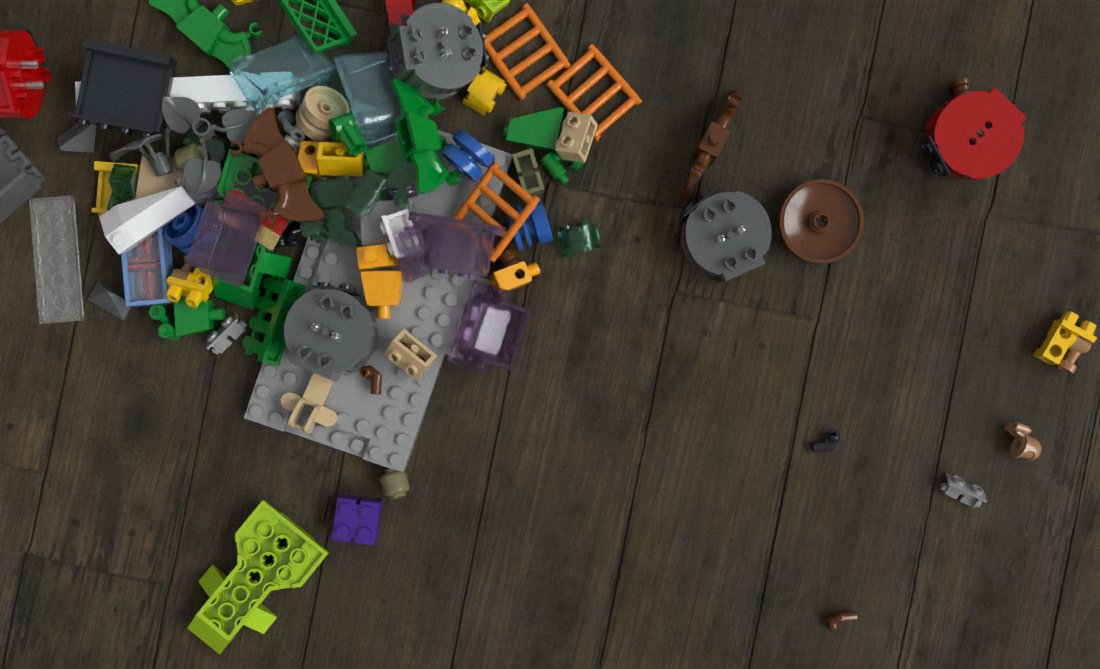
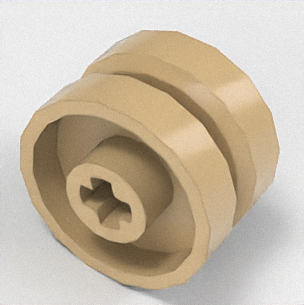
(317, 108)

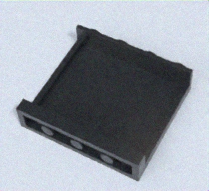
(123, 88)

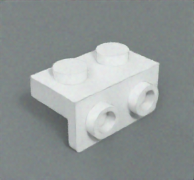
(393, 225)

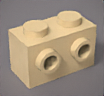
(576, 137)
(410, 354)

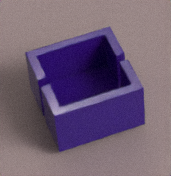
(357, 520)

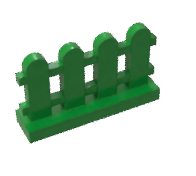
(274, 344)

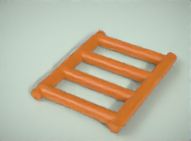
(550, 45)
(606, 68)
(519, 218)

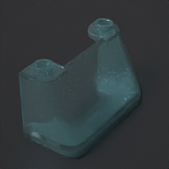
(280, 71)
(370, 93)

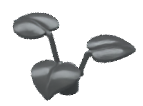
(183, 113)
(158, 161)

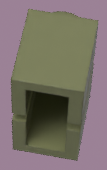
(526, 165)

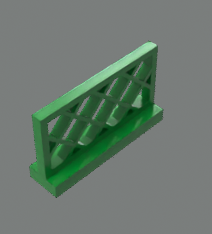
(335, 22)

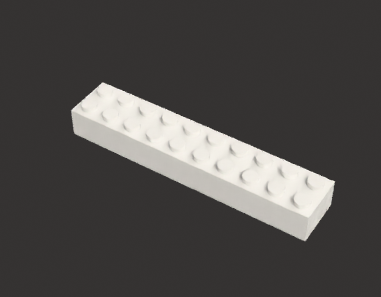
(218, 93)

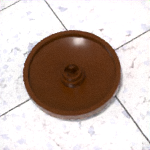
(821, 221)

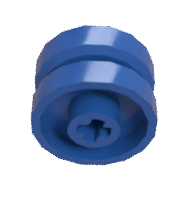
(469, 153)
(182, 229)

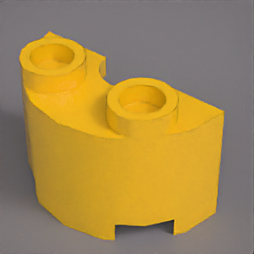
(483, 91)

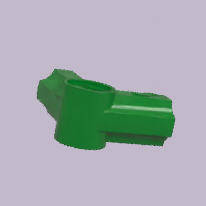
(345, 131)

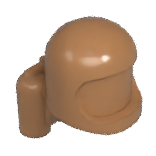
(1023, 445)

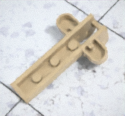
(315, 396)

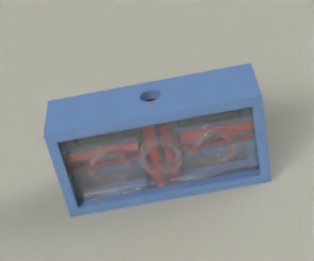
(147, 270)

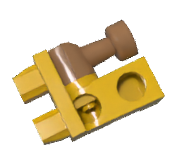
(193, 285)
(1065, 336)

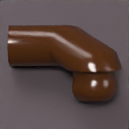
(374, 377)
(842, 617)

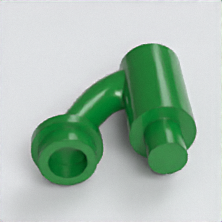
(554, 167)
(167, 329)

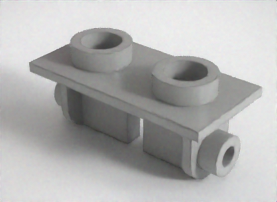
(219, 339)
(971, 494)

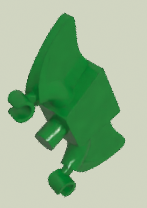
(207, 29)
(420, 138)

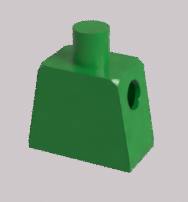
(196, 320)

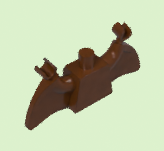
(712, 141)
(280, 171)

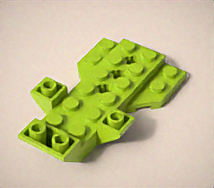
(238, 598)

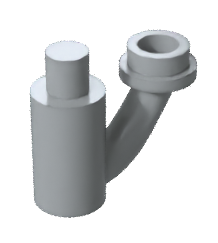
(286, 118)

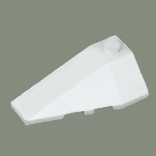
(138, 219)

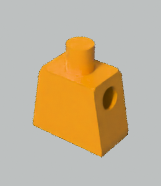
(308, 158)
(375, 258)
(506, 277)
(382, 290)

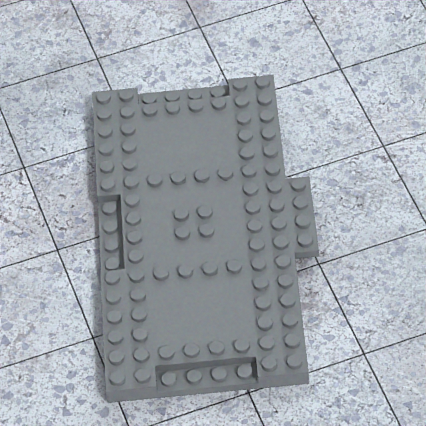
(430, 309)

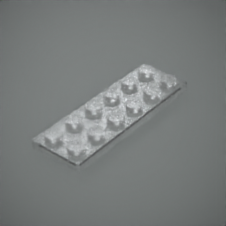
(56, 259)

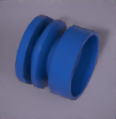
(535, 225)

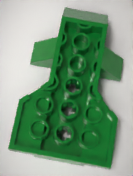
(263, 259)

